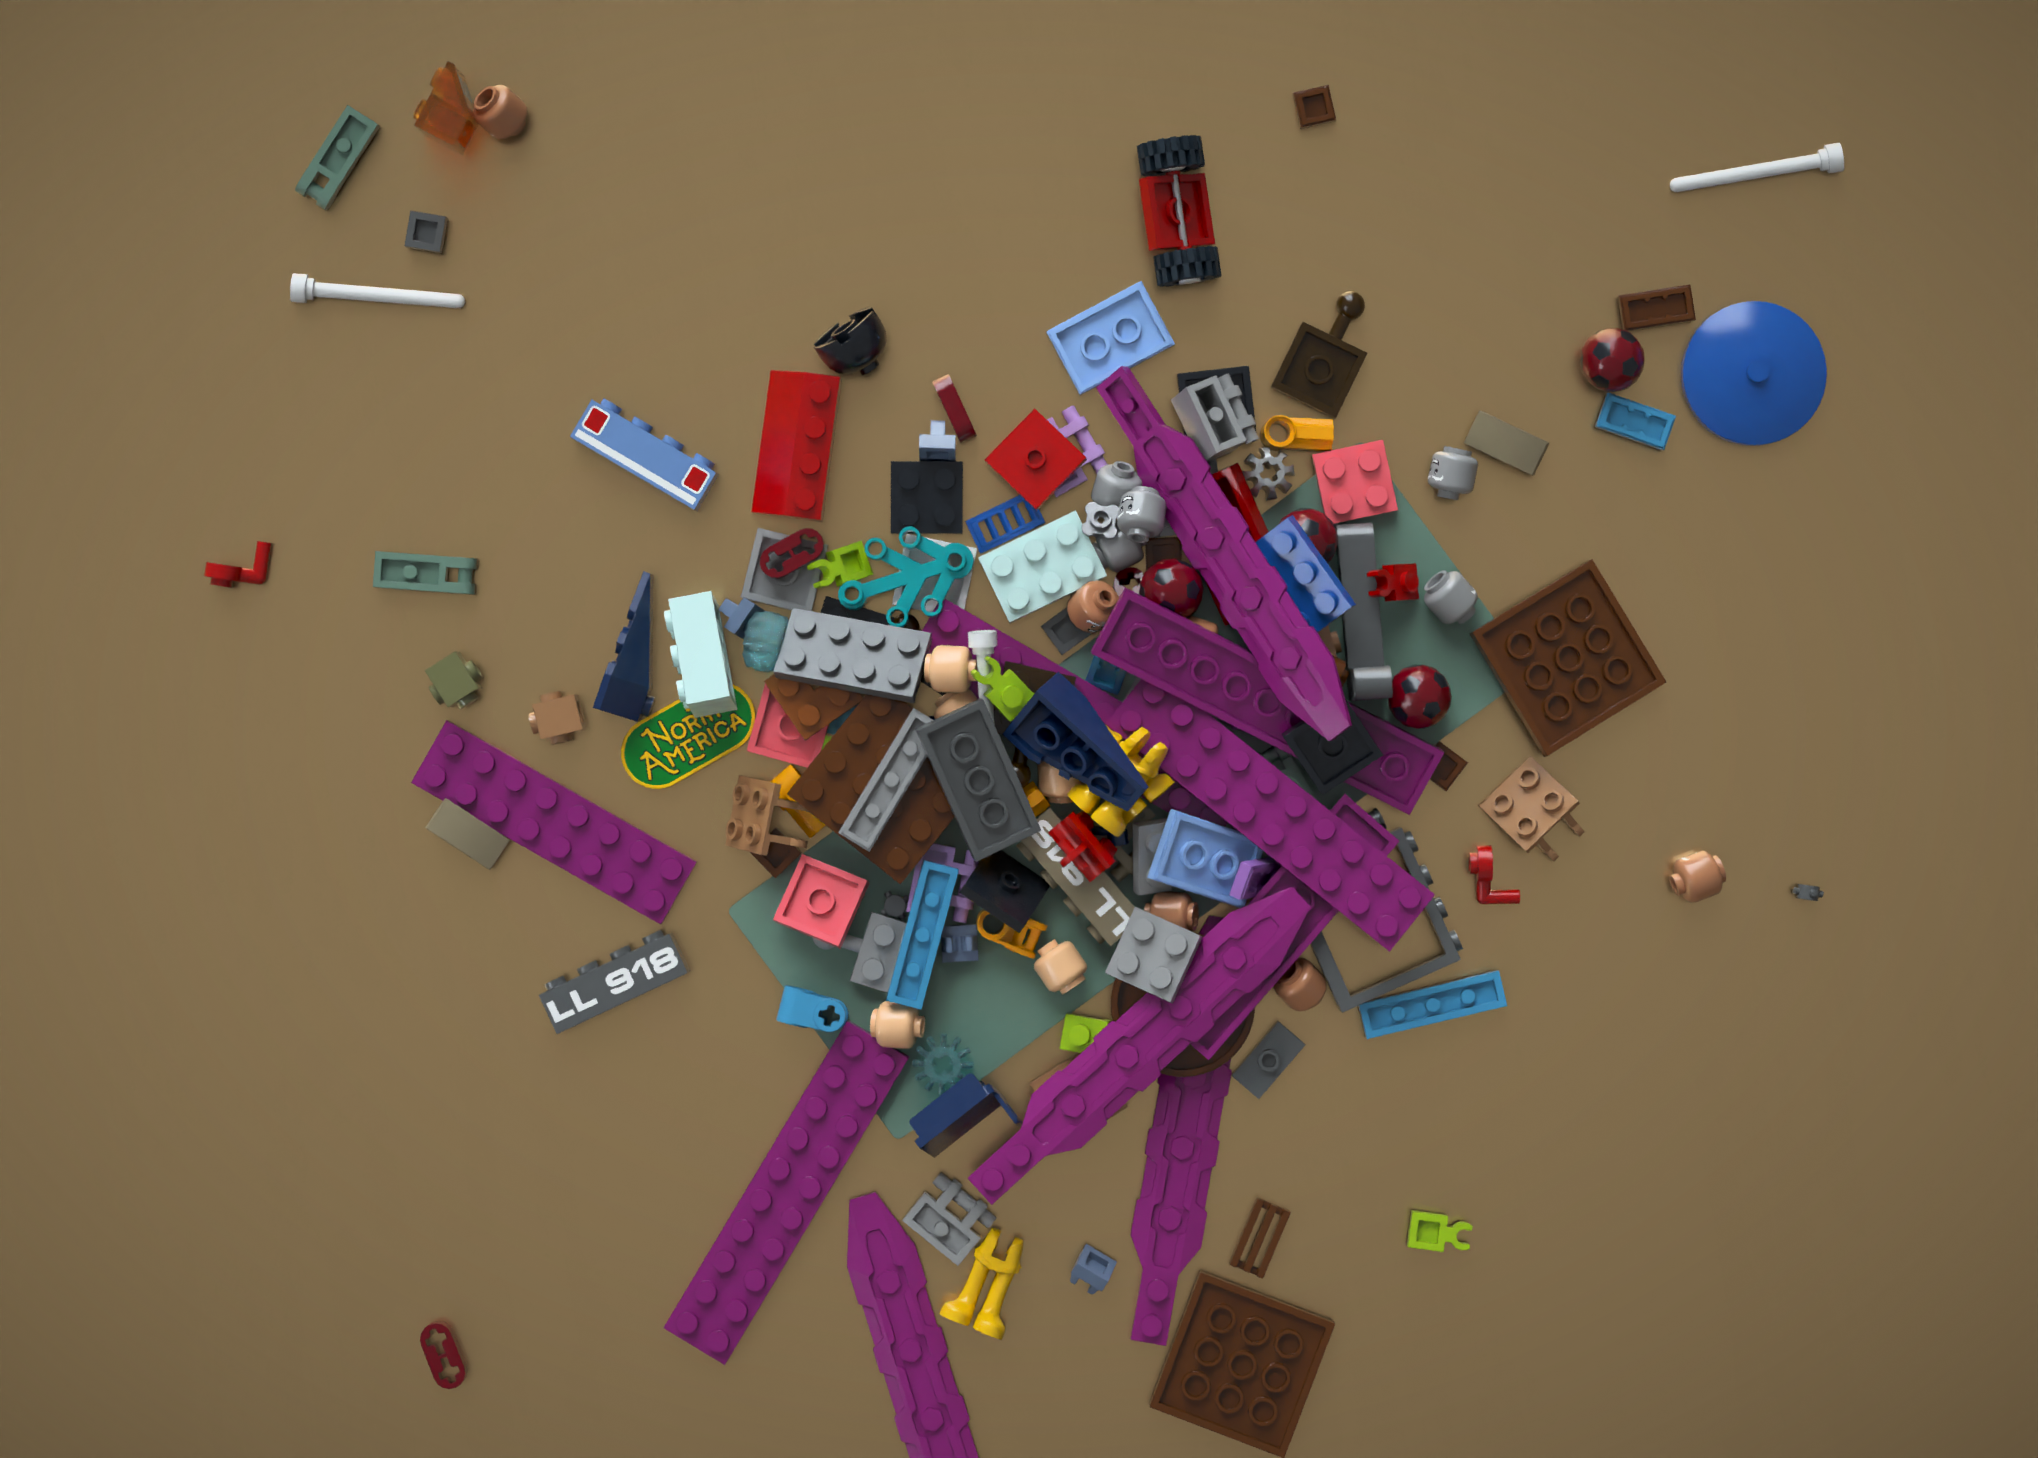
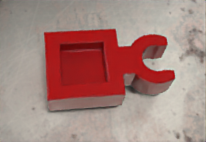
(1396, 582)

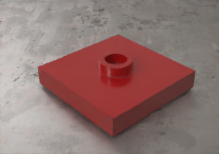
(1035, 459)

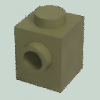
(454, 681)

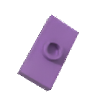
(1252, 877)

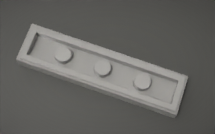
(887, 784)

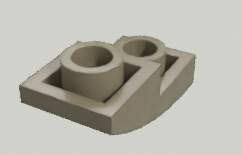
(1506, 442)
(467, 833)

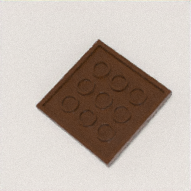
(1568, 658)
(843, 771)
(1242, 1364)

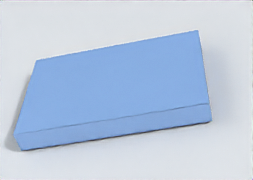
(1109, 336)
(1201, 857)

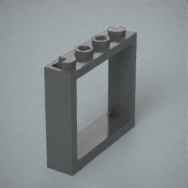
(1436, 912)

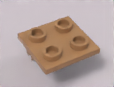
(1530, 806)
(752, 816)

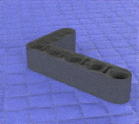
(1362, 623)

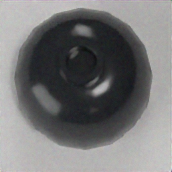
(853, 344)

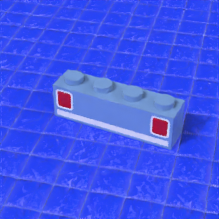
(645, 455)

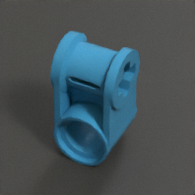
(805, 1008)

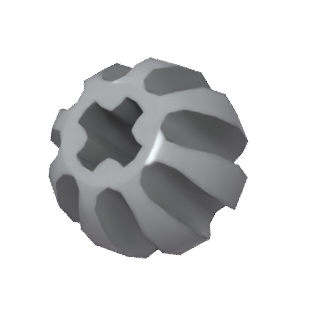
(1269, 462)

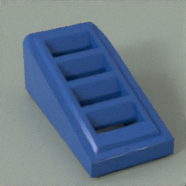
(982, 545)

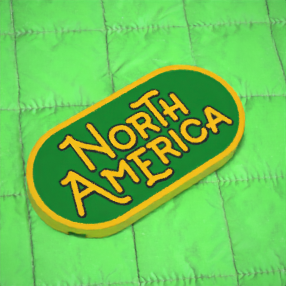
(677, 744)

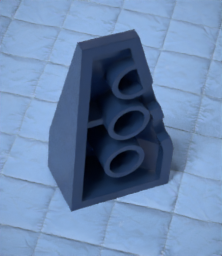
(629, 679)
(1069, 735)

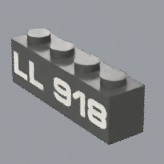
(614, 982)

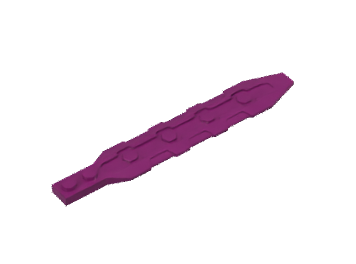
(1230, 561)
(1146, 1039)
(1175, 1188)
(905, 1333)

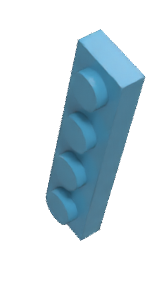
(922, 934)
(1432, 1004)

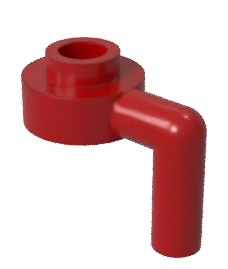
(225, 575)
(1481, 865)

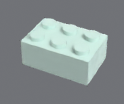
(1042, 567)
(700, 654)

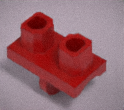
(1082, 846)

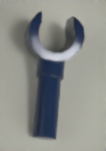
(1117, 841)

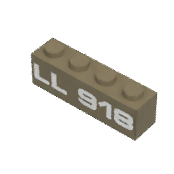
(1098, 900)

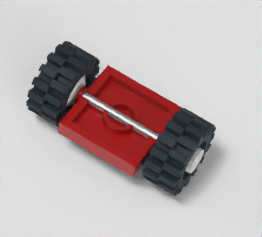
(1177, 210)

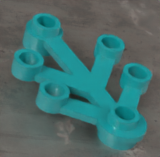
(911, 575)

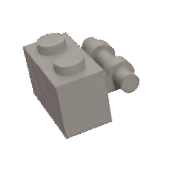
(1215, 416)

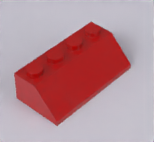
(796, 445)

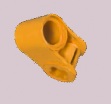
(1012, 939)

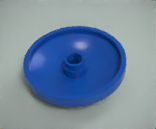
(1753, 373)

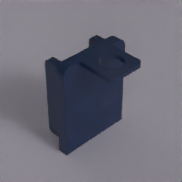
(957, 1113)

